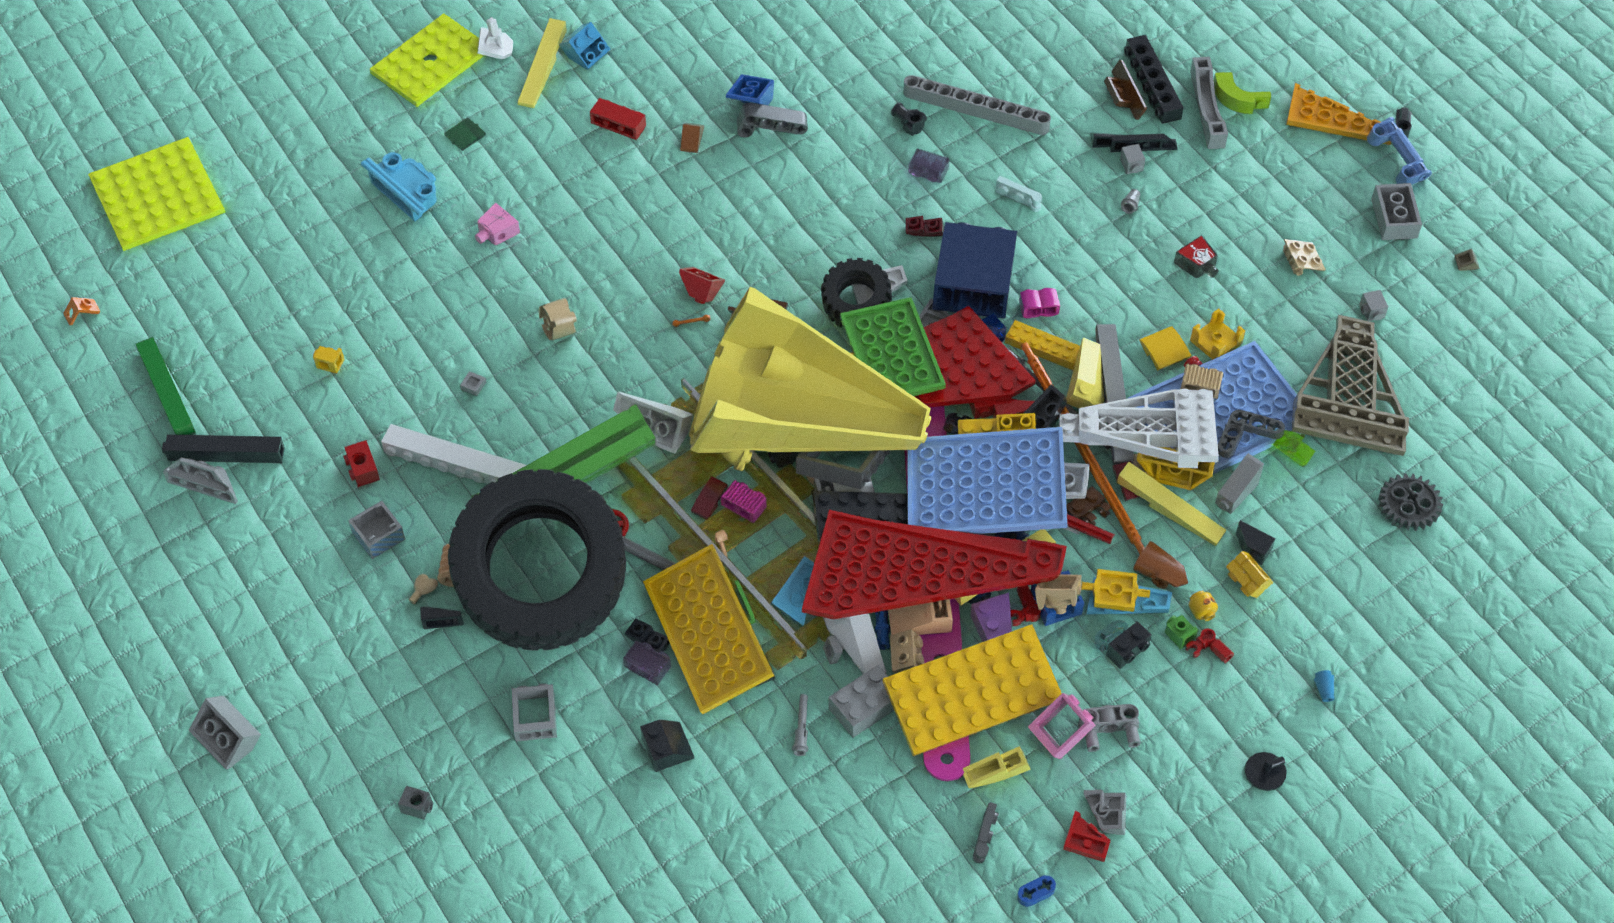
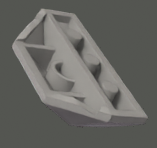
(201, 478)

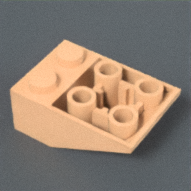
(922, 618)

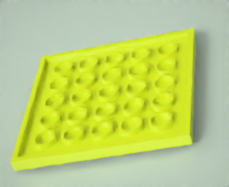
(156, 193)

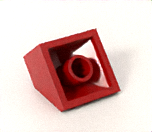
(701, 284)

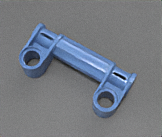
(1386, 131)

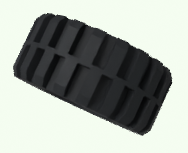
(853, 273)

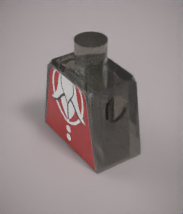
(1197, 258)

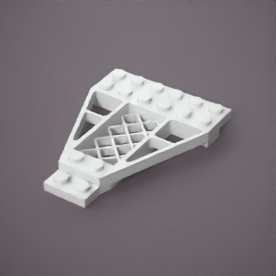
(1190, 418)

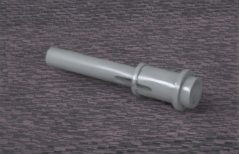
(800, 745)

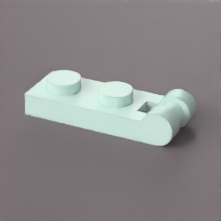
(1019, 193)

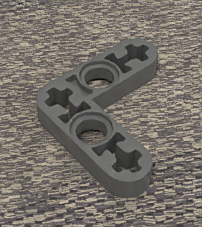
(1241, 426)

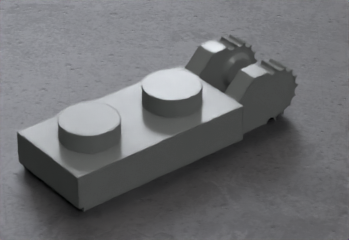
(985, 835)

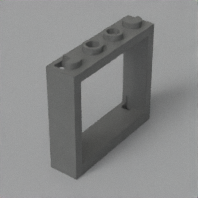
(810, 466)

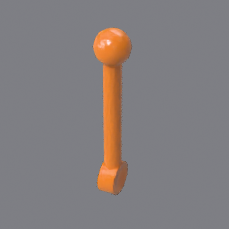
(705, 318)

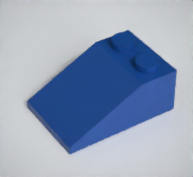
(752, 90)

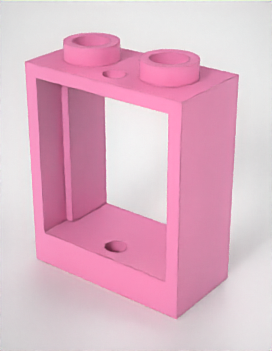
(1049, 713)

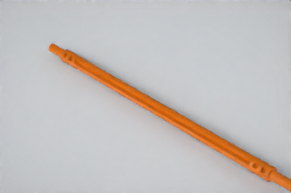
(1089, 458)

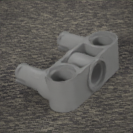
(1112, 719)

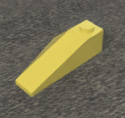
(1087, 378)

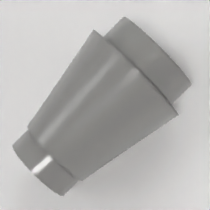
(1130, 202)

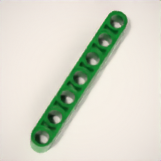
(165, 387)

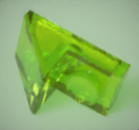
(1294, 447)

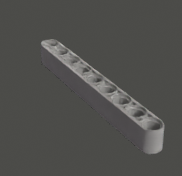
(977, 105)
(1112, 378)

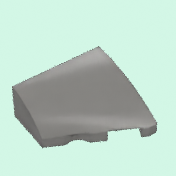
(1108, 810)

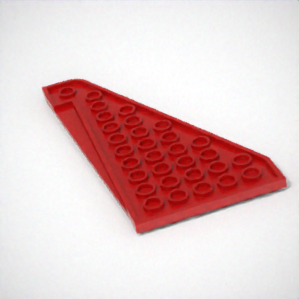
(972, 362)
(892, 565)

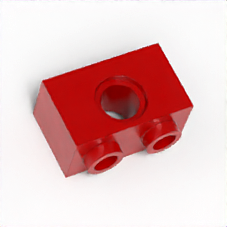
(360, 454)

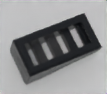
(440, 618)

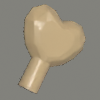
(422, 586)

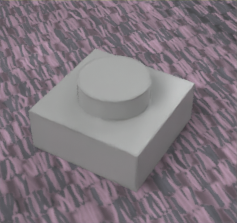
(473, 383)
(832, 649)

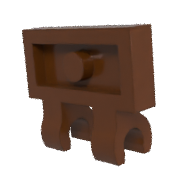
(1084, 507)

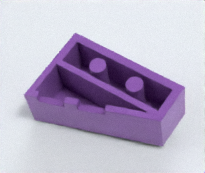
(992, 617)

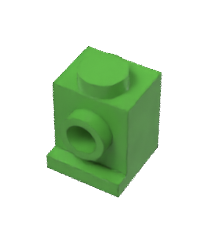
(1181, 635)

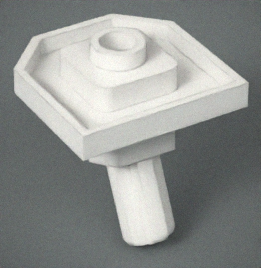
(494, 42)

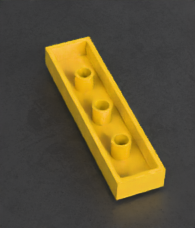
(1043, 344)

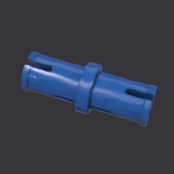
(882, 629)

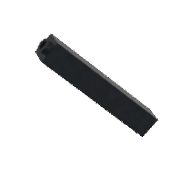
(224, 448)

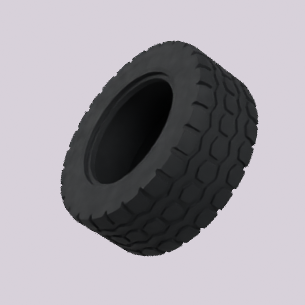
(524, 498)

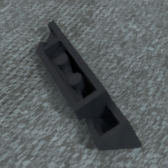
(1147, 142)

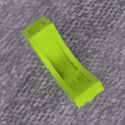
(1237, 99)

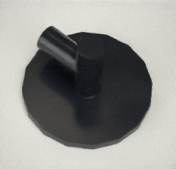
(1265, 771)

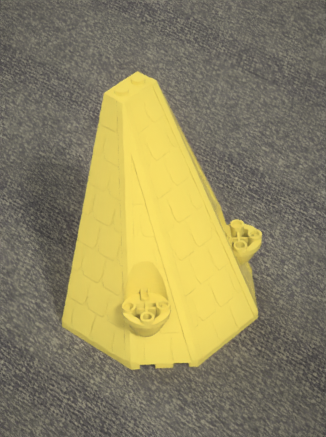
(796, 391)

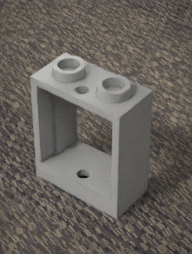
(536, 730)

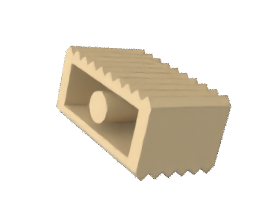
(1202, 378)

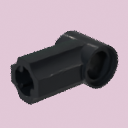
(1403, 120)

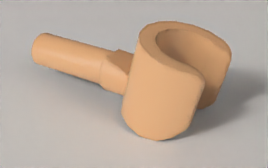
(720, 537)

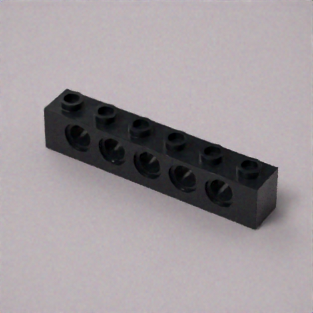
(1153, 79)

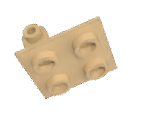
(1302, 256)

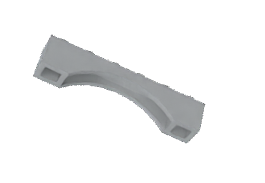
(1212, 122)

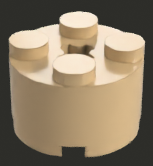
(557, 319)

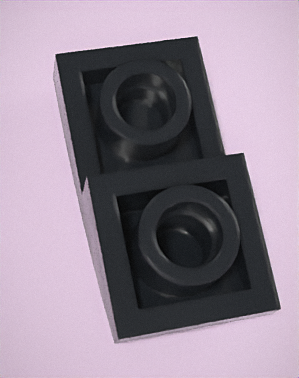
(644, 632)

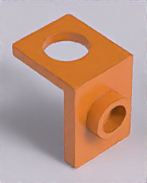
(80, 305)

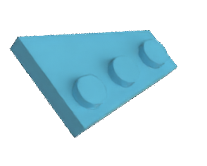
(792, 594)

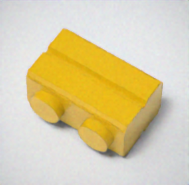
(1249, 575)

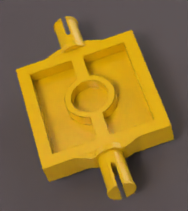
(1115, 590)

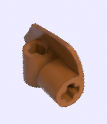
(1161, 567)

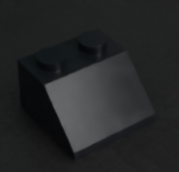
(665, 743)

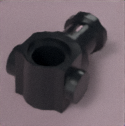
(912, 120)

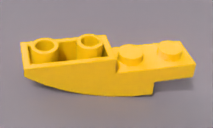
(1001, 423)

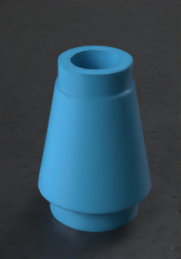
(1325, 684)

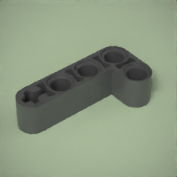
(770, 118)

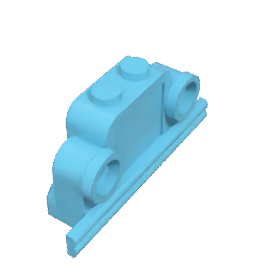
(403, 183)

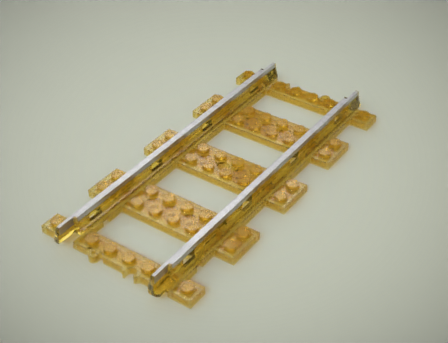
(783, 493)

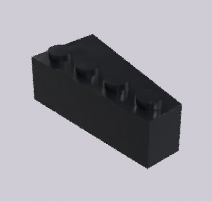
(1047, 407)

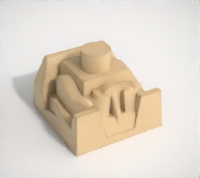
(1059, 592)

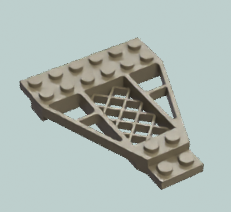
(1339, 419)

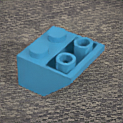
(585, 46)

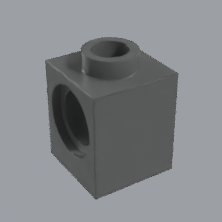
(411, 796)

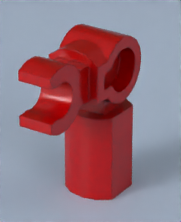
(1030, 610)
(1208, 639)

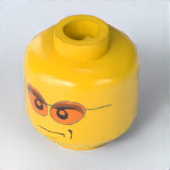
(1203, 605)

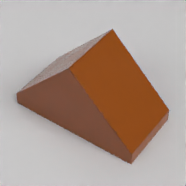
(691, 137)

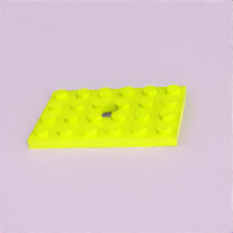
(419, 79)

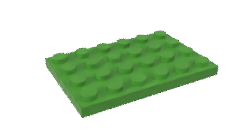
(895, 345)

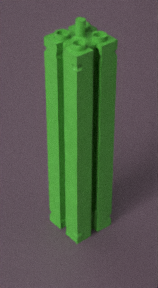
(599, 448)

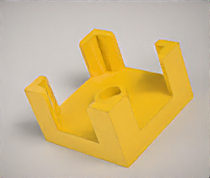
(1216, 337)

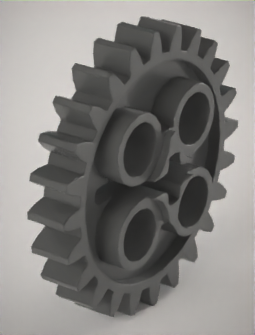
(1410, 501)

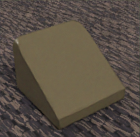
(1467, 260)

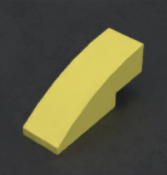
(996, 768)

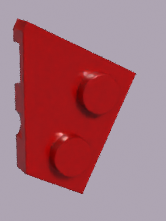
(1086, 839)

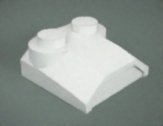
(1076, 480)

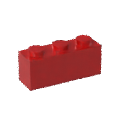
(618, 118)

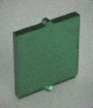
(465, 134)

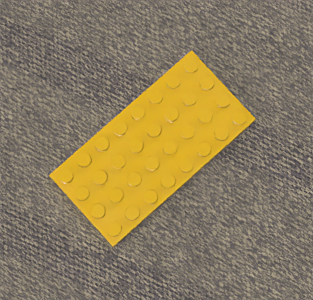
(708, 629)
(972, 689)

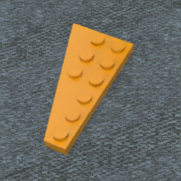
(1327, 115)

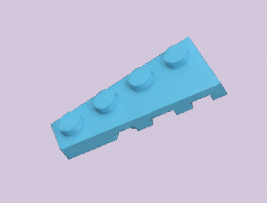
(1157, 603)

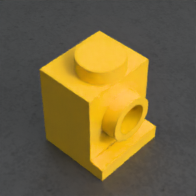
(328, 359)

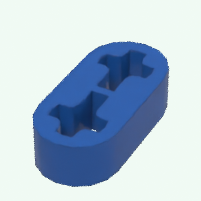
(1038, 895)

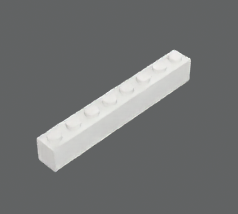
(446, 455)

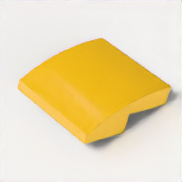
(1165, 348)

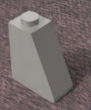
(1240, 484)

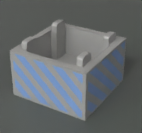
(376, 529)

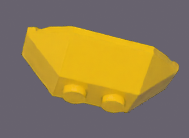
(1168, 473)

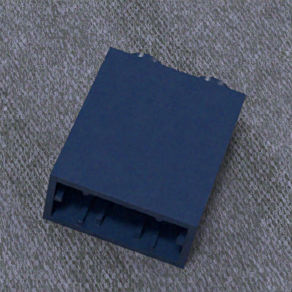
(974, 269)

